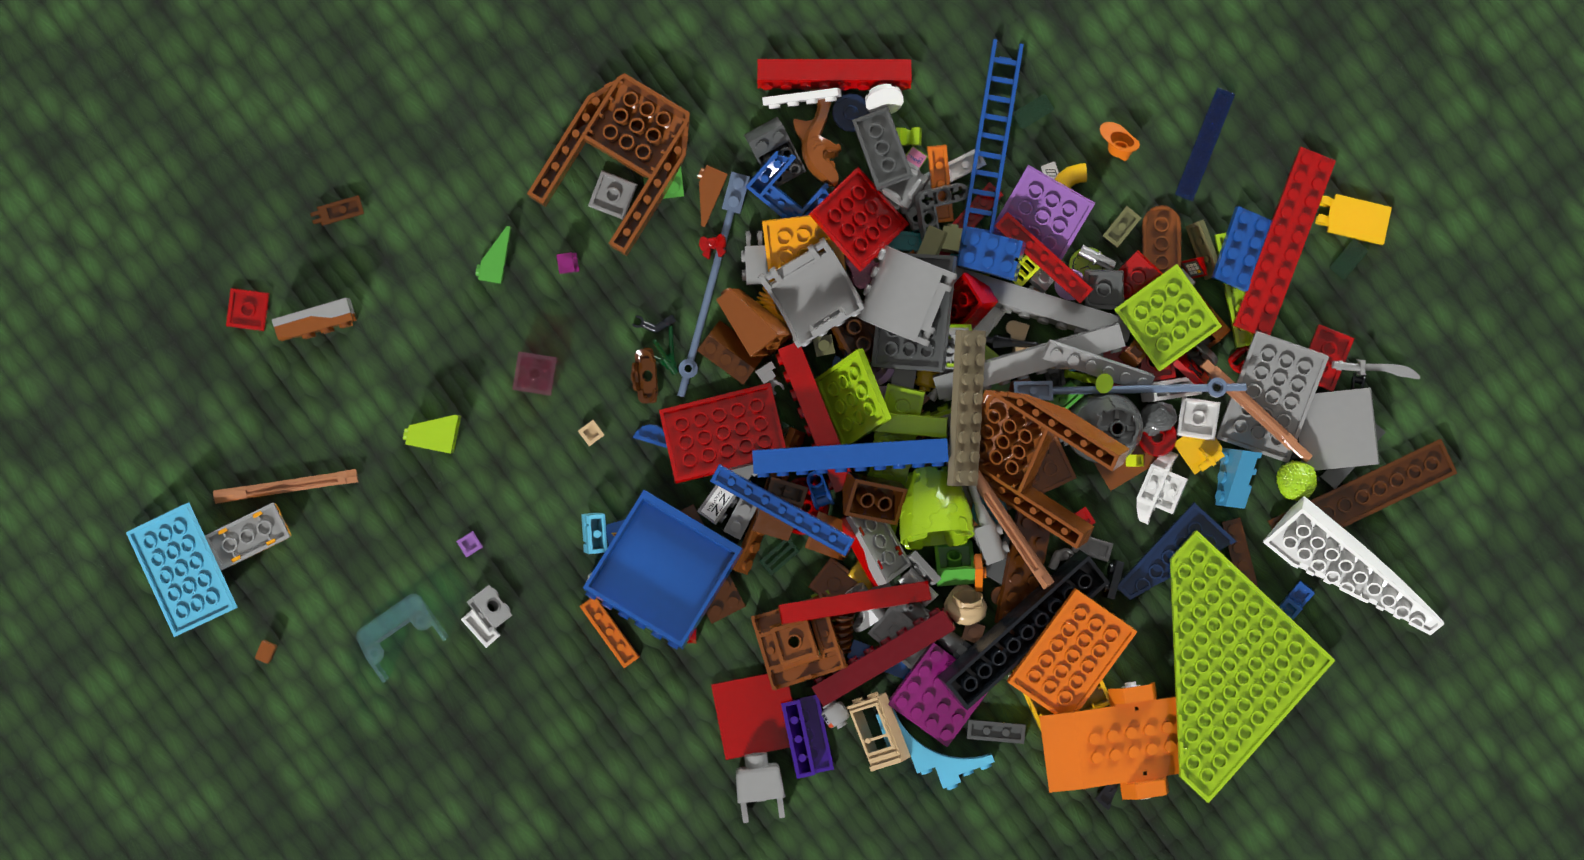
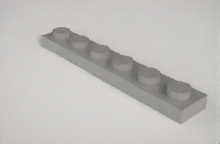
(1095, 364)

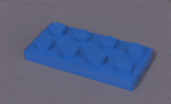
(1241, 248)

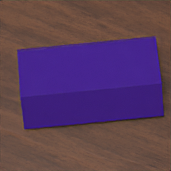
(807, 736)

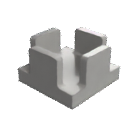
(906, 191)

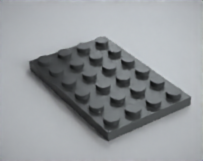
(897, 352)

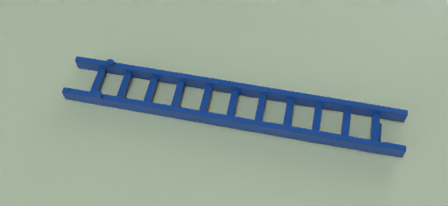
(1003, 60)

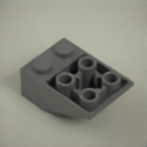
(771, 138)

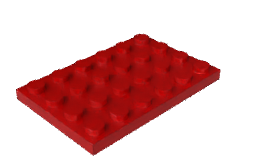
(721, 431)

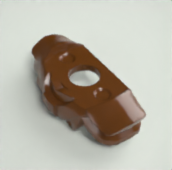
(646, 390)

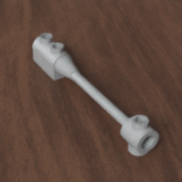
(986, 532)

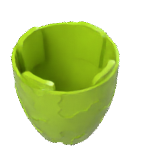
(934, 511)

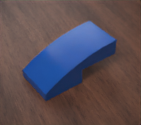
(1296, 599)

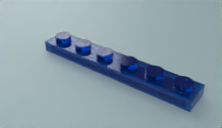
(1204, 144)

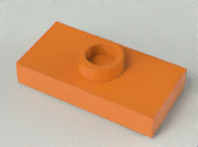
(980, 572)

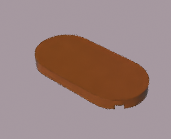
(1162, 237)

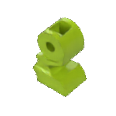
(910, 137)

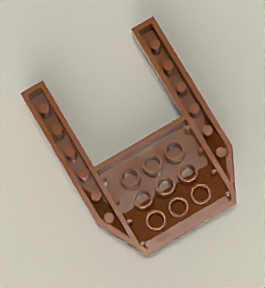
(634, 129)
(1012, 448)

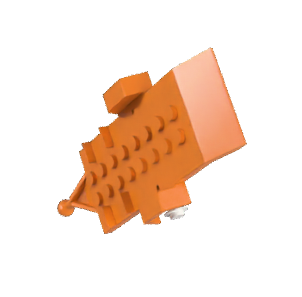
(1114, 744)

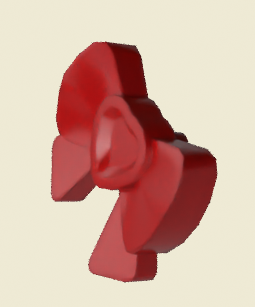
(708, 244)

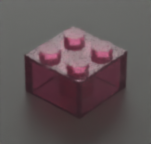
(535, 373)

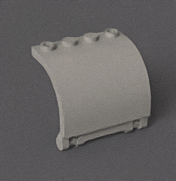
(813, 293)
(904, 295)

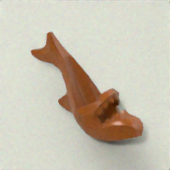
(817, 149)

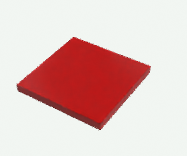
(858, 219)
(750, 715)

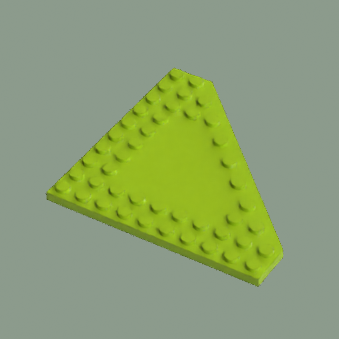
(1234, 665)

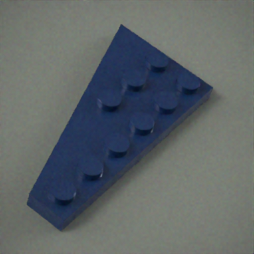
(1155, 564)

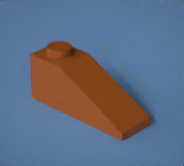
(710, 187)

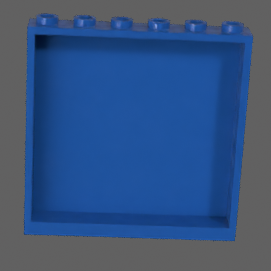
(662, 570)

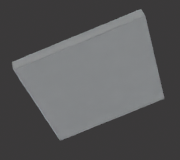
(1340, 430)

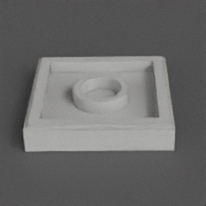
(612, 195)
(923, 568)

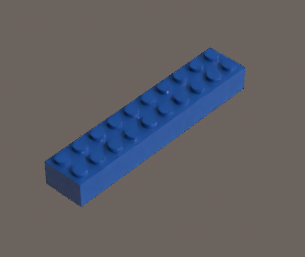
(850, 456)

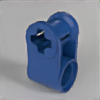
(820, 493)

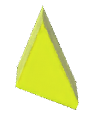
(1135, 460)

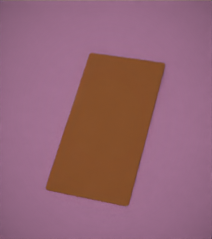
(1123, 474)

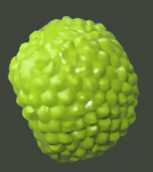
(1296, 480)

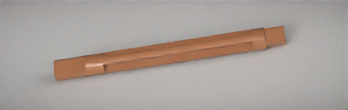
(1259, 413)
(285, 486)
(1013, 532)

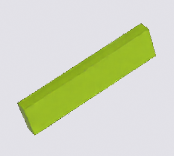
(916, 425)

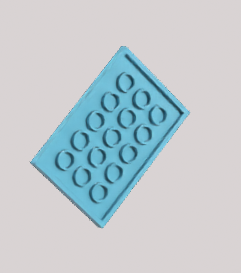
(181, 569)

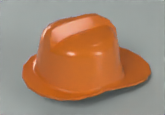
(1119, 140)

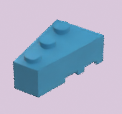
(1235, 477)

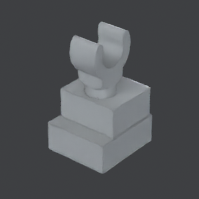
(767, 375)

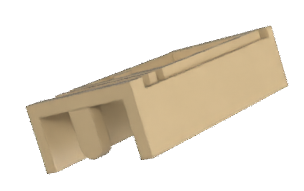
(886, 756)

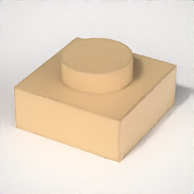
(591, 433)

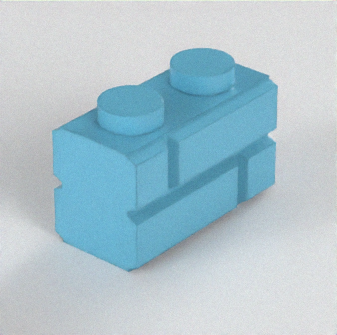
(594, 533)

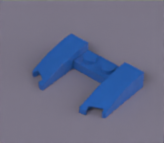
(763, 187)

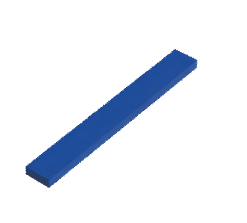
(782, 510)

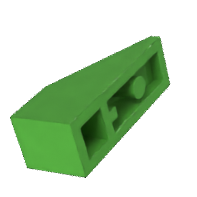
(494, 262)

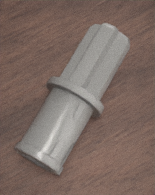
(1096, 258)

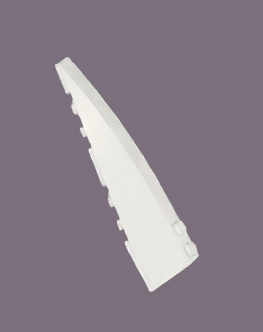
(1325, 549)

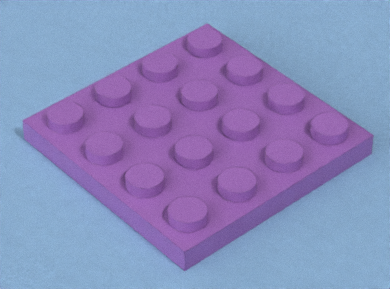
(1047, 210)

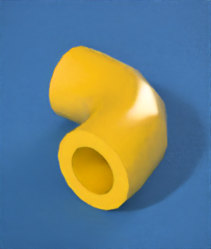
(1072, 175)

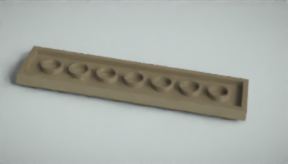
(966, 408)

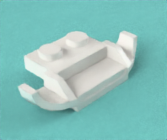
(1160, 488)

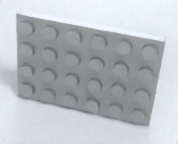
(1283, 382)

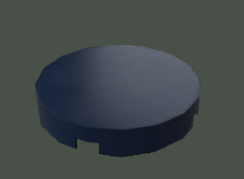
(848, 108)

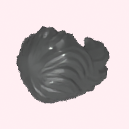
(1158, 417)

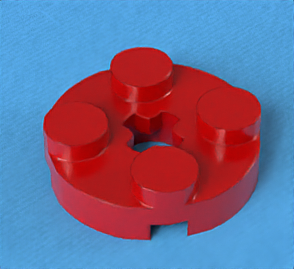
(1159, 448)

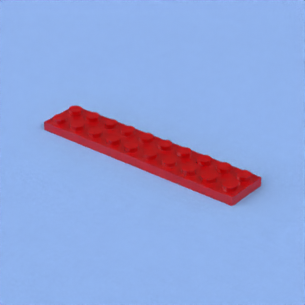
(1284, 241)

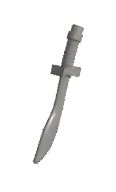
(1361, 367)

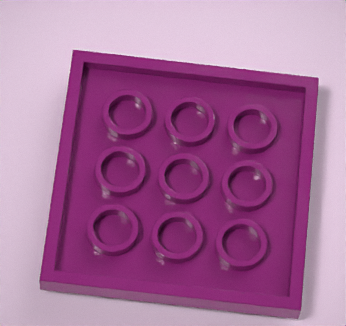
(927, 701)

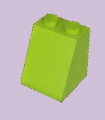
(434, 434)

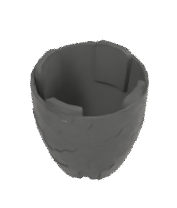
(1104, 412)

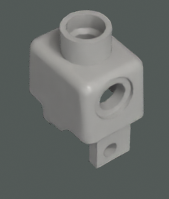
(759, 783)

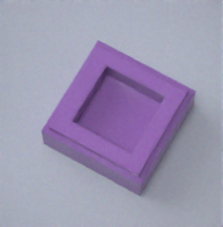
(469, 544)

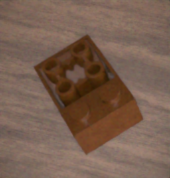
(787, 490)

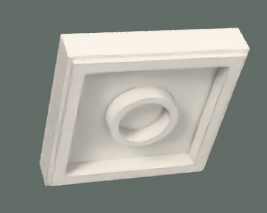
(1198, 418)

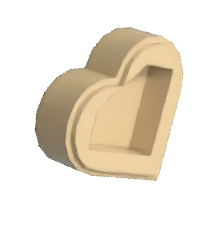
(1017, 330)

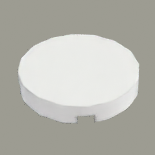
(884, 96)

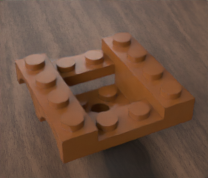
(795, 665)

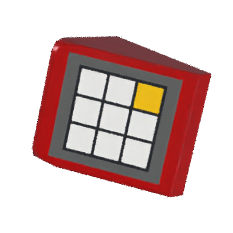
(1195, 267)

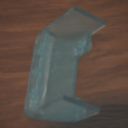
(409, 609)

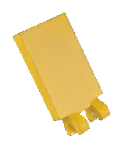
(1355, 218)

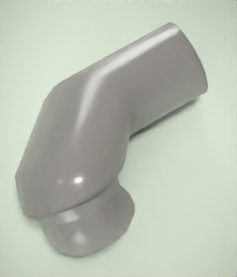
(1058, 556)

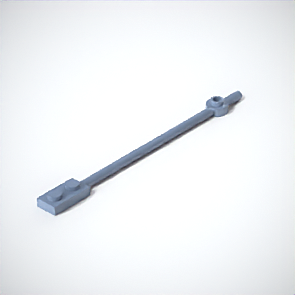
(733, 204)
(1044, 389)

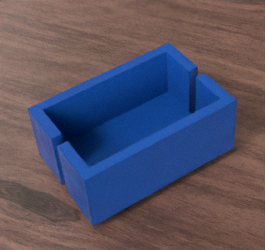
(991, 254)

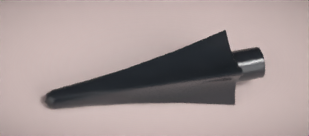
(1002, 342)

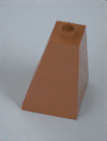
(755, 325)

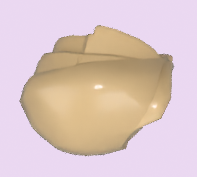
(965, 605)

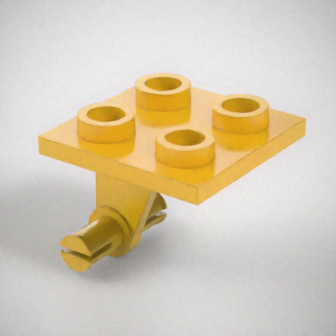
(1199, 453)

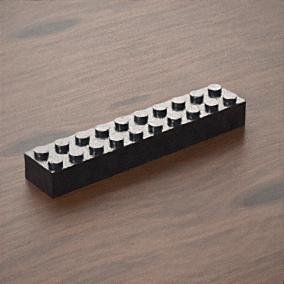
(1016, 632)

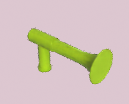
(1103, 382)

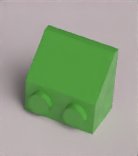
(955, 564)

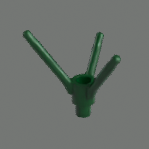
(667, 360)

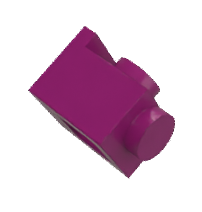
(567, 263)

